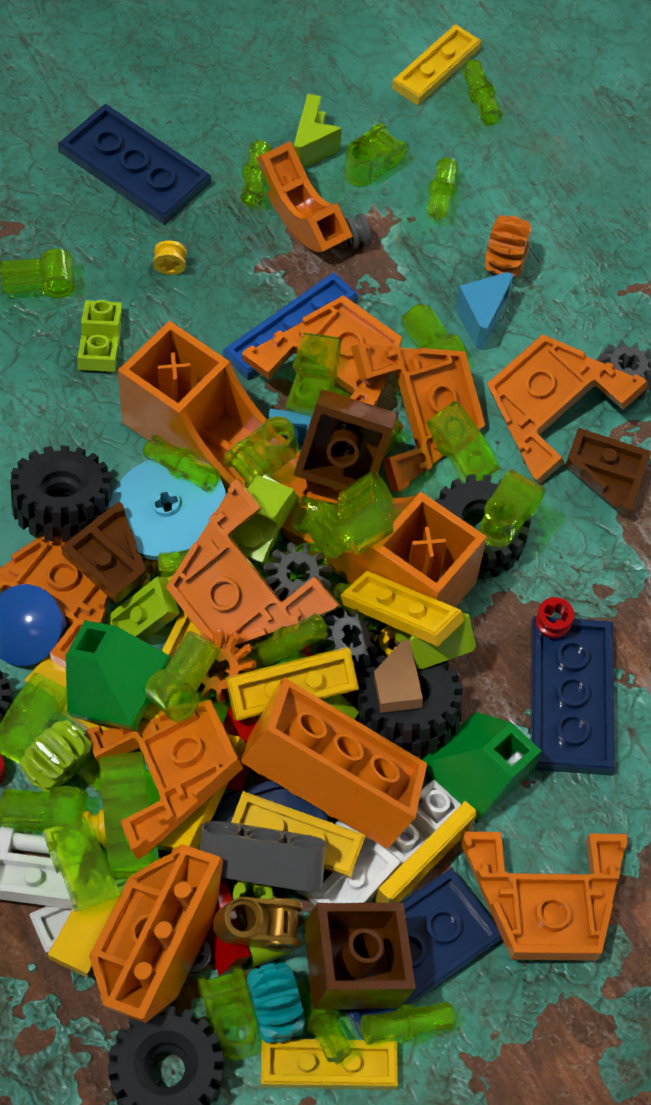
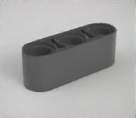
(266, 855)

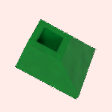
(109, 675)
(483, 762)

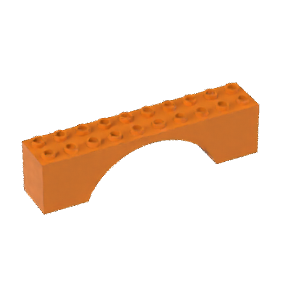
(198, 403)

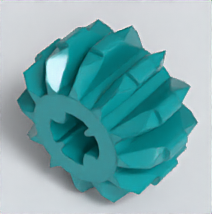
(275, 1002)

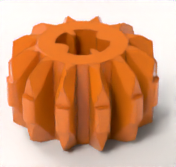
(508, 245)
(237, 664)

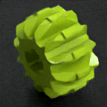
(56, 755)

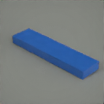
(286, 318)

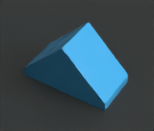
(481, 305)

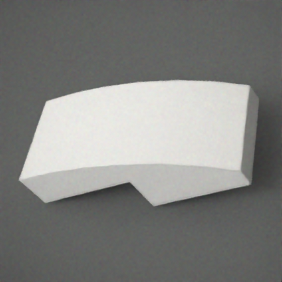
(433, 810)

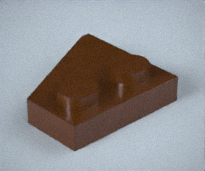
(609, 468)
(108, 554)

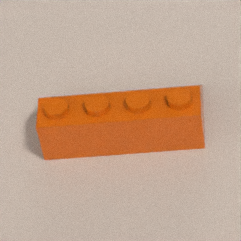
(336, 764)

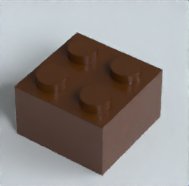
(343, 441)
(358, 956)

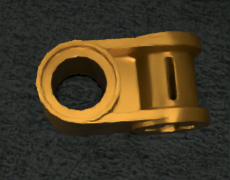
(268, 923)

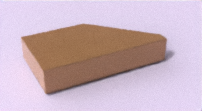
(398, 681)

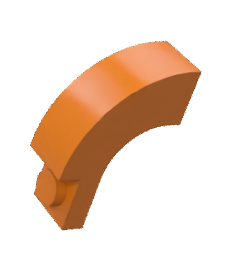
(297, 203)

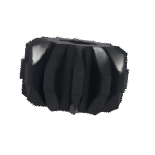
(349, 632)

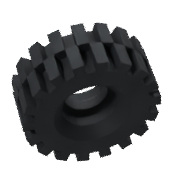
(56, 474)
(469, 500)
(421, 726)
(166, 1034)

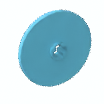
(143, 495)

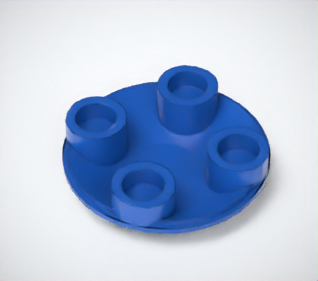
(28, 624)

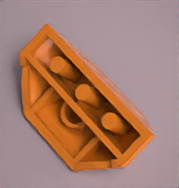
(156, 932)

